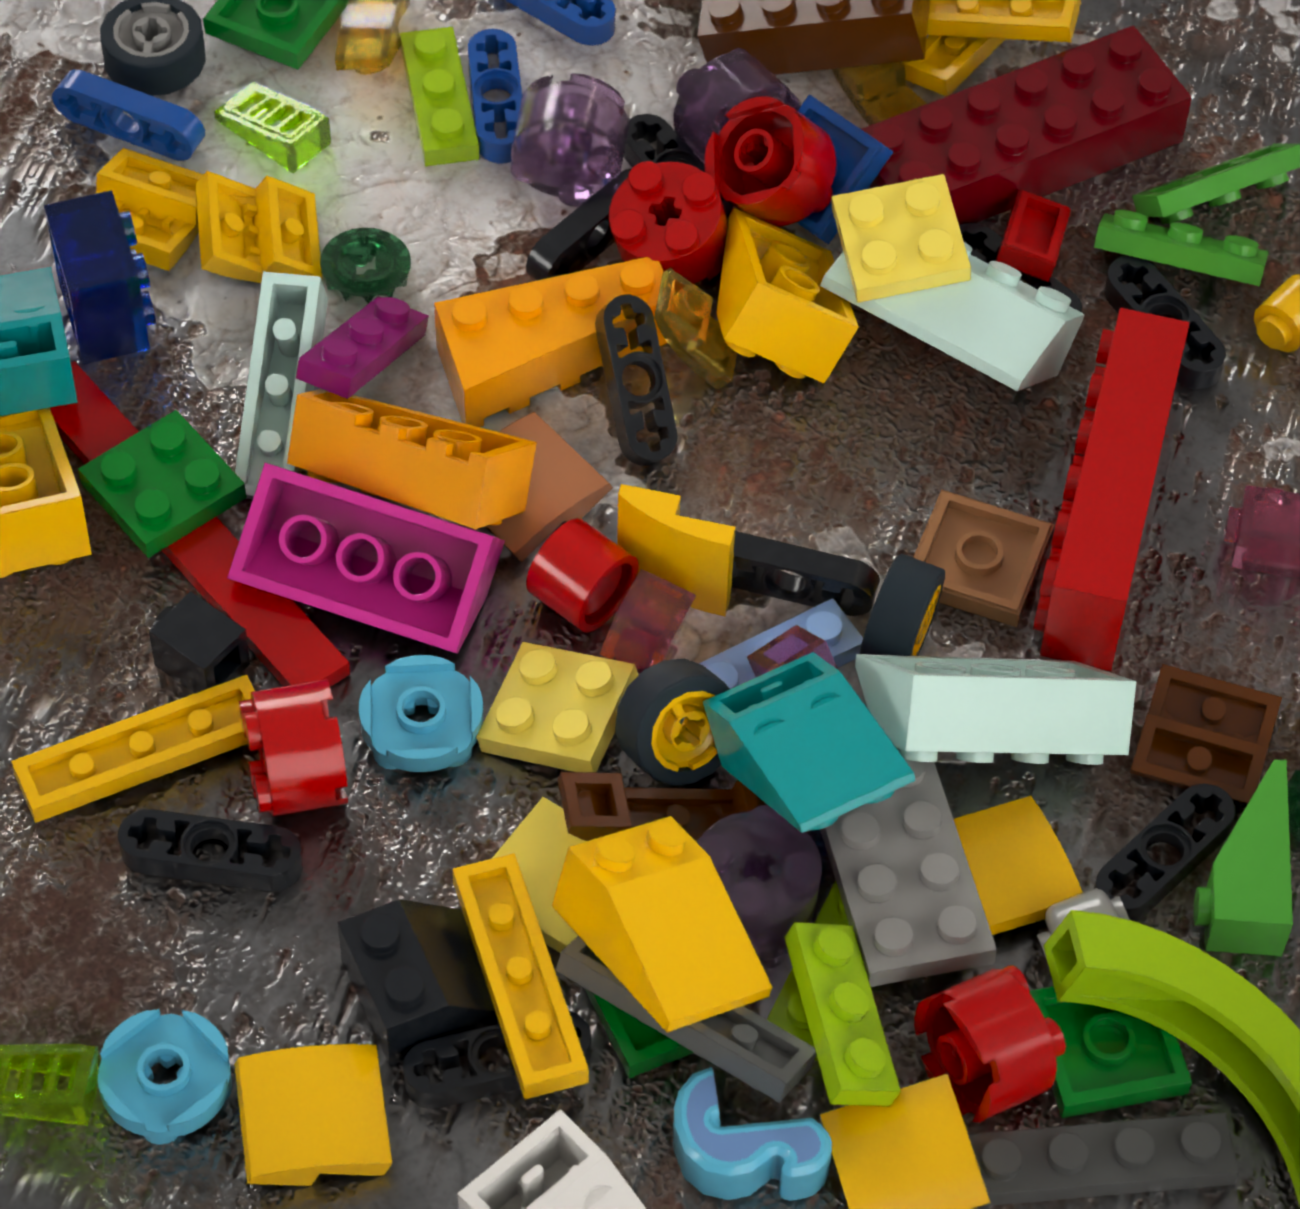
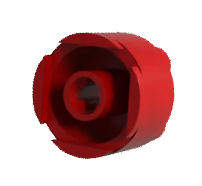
(772, 161)
(672, 218)
(297, 748)
(990, 1042)

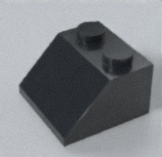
(415, 974)

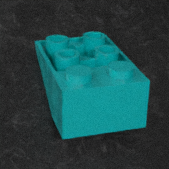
(32, 344)
(805, 743)

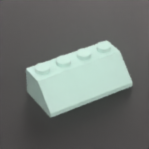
(984, 322)
(998, 707)

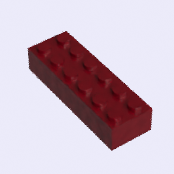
(1040, 125)

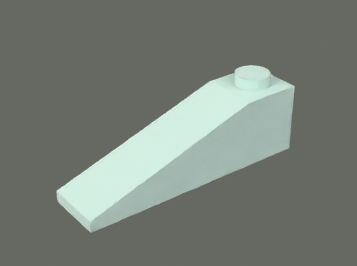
(286, 327)

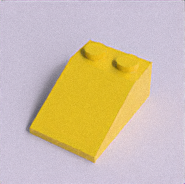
(775, 299)
(38, 496)
(661, 922)

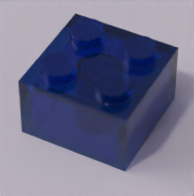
(100, 276)

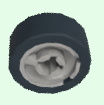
(153, 45)

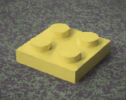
(901, 238)
(556, 708)

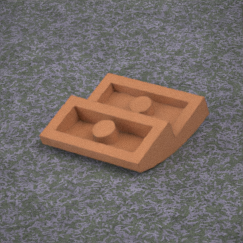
(559, 489)

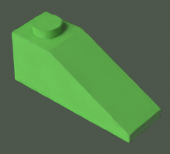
(1249, 885)

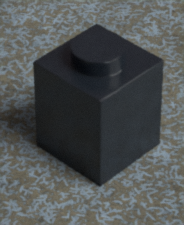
(198, 644)

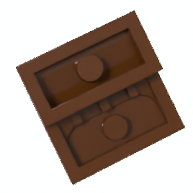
(1206, 733)

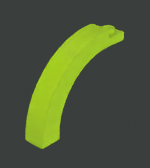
(1195, 999)

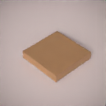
(986, 555)

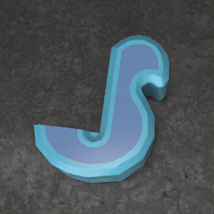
(743, 1158)

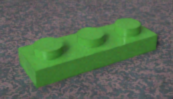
(1218, 183)
(1181, 247)

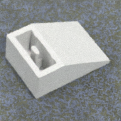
(551, 1170)

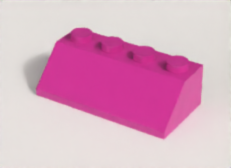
(365, 558)

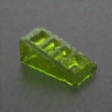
(289, 150)
(49, 1104)

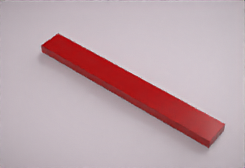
(274, 624)

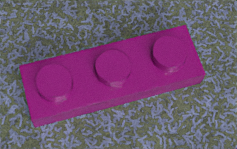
(362, 346)

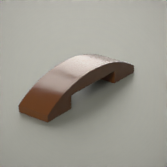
(602, 805)

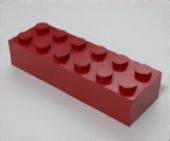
(1110, 489)

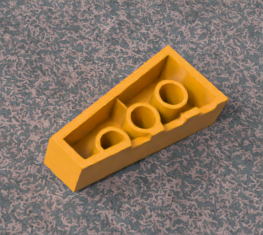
(533, 335)
(412, 457)

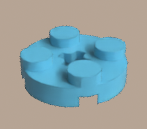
(428, 744)
(163, 1109)

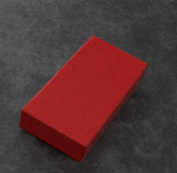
(1033, 235)

